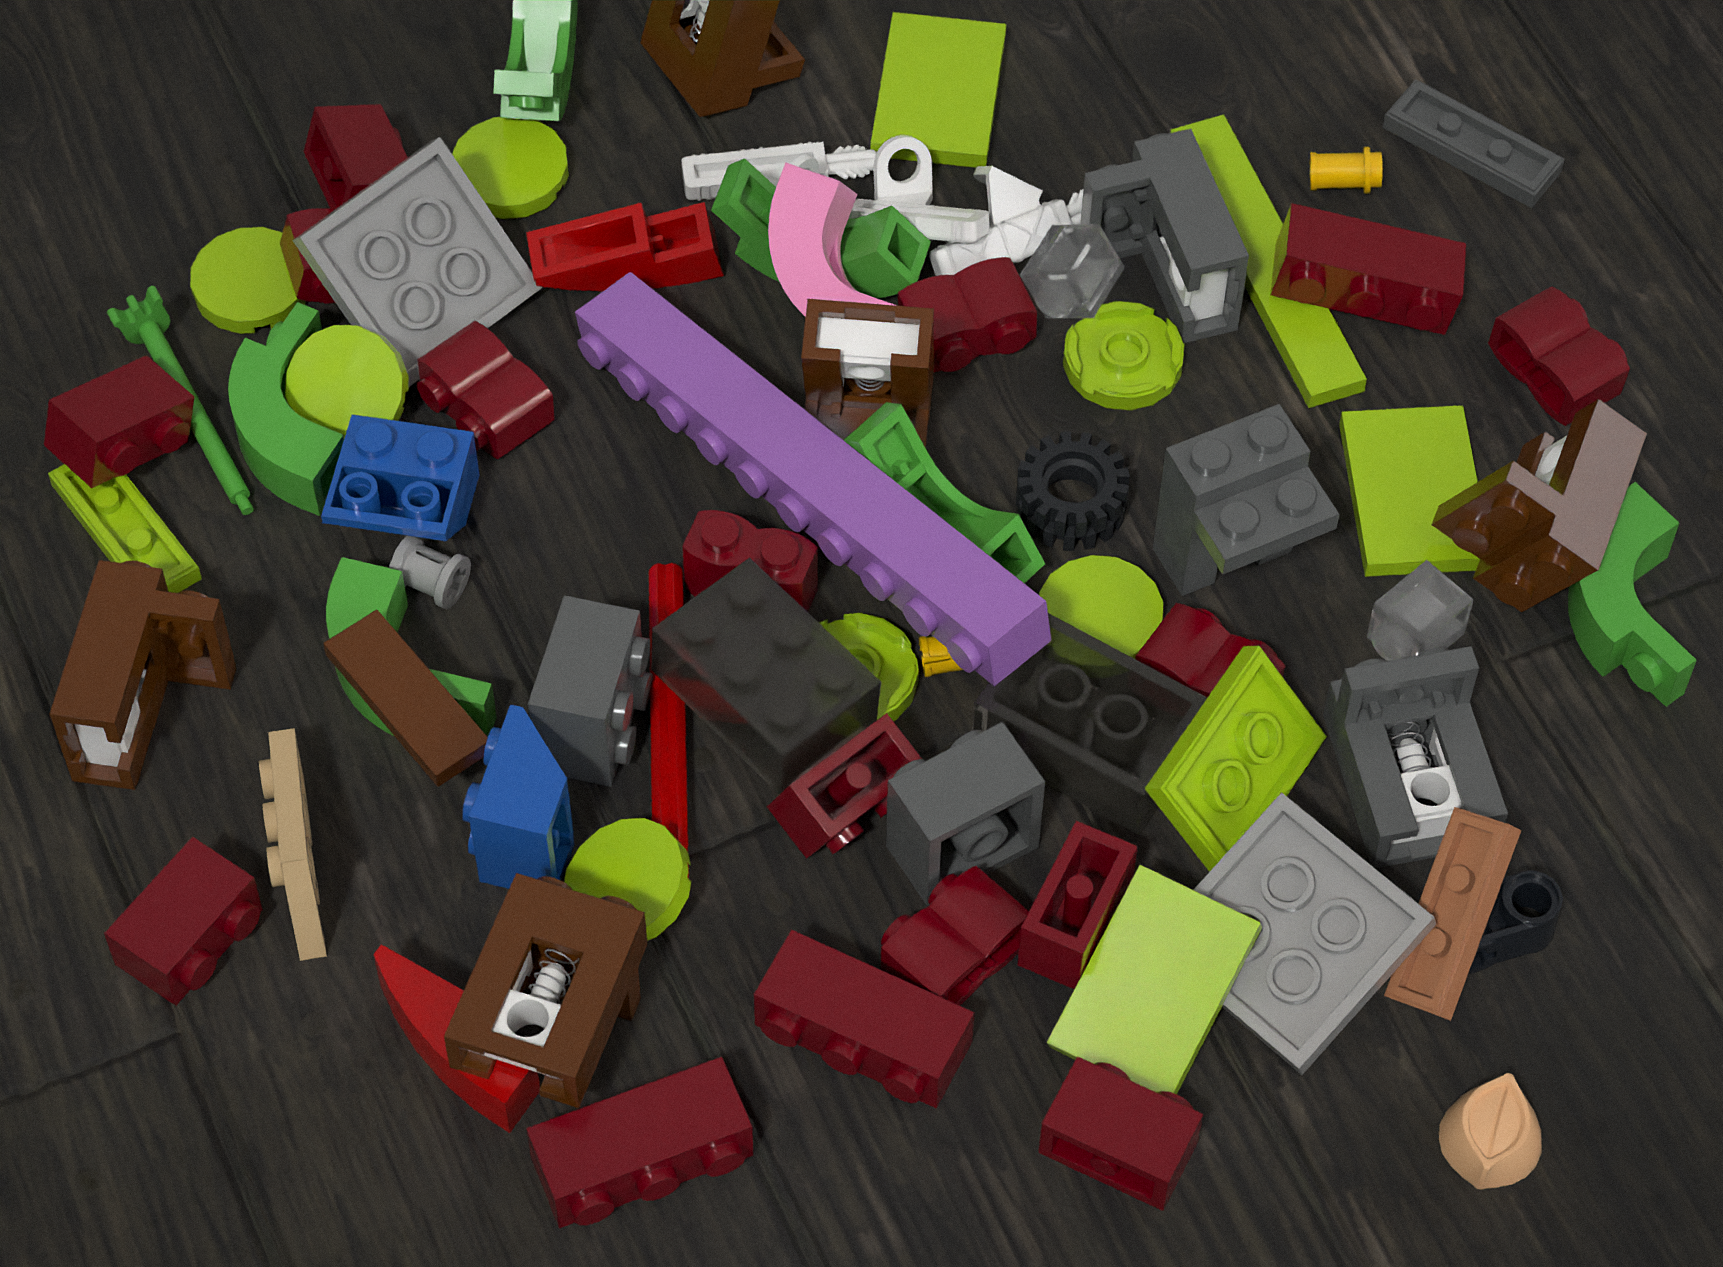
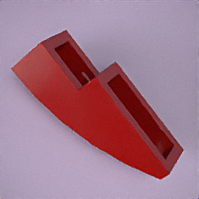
(606, 246)
(423, 1010)

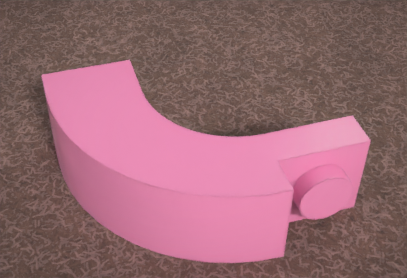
(807, 235)

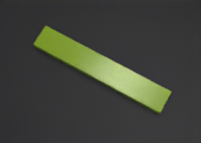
(1301, 331)

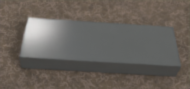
(1473, 143)

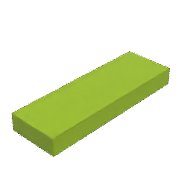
(126, 526)

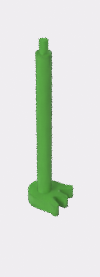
(145, 324)

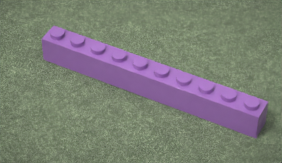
(815, 480)

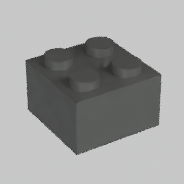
(591, 688)
(964, 809)

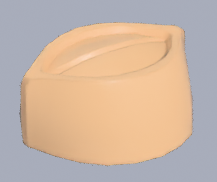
(1491, 1134)

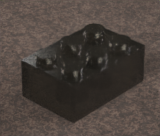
(764, 675)
(1091, 721)

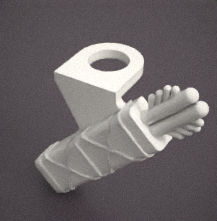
(705, 172)
(915, 195)
(1015, 226)

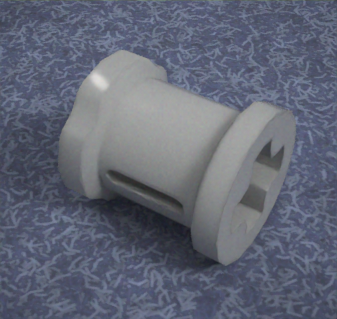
(431, 571)

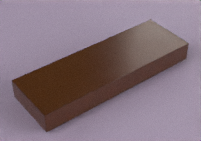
(407, 697)

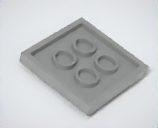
(418, 256)
(1325, 934)

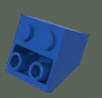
(403, 479)
(520, 808)

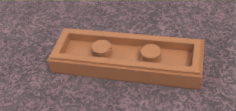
(1461, 900)

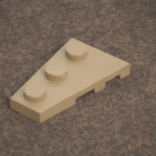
(289, 824)

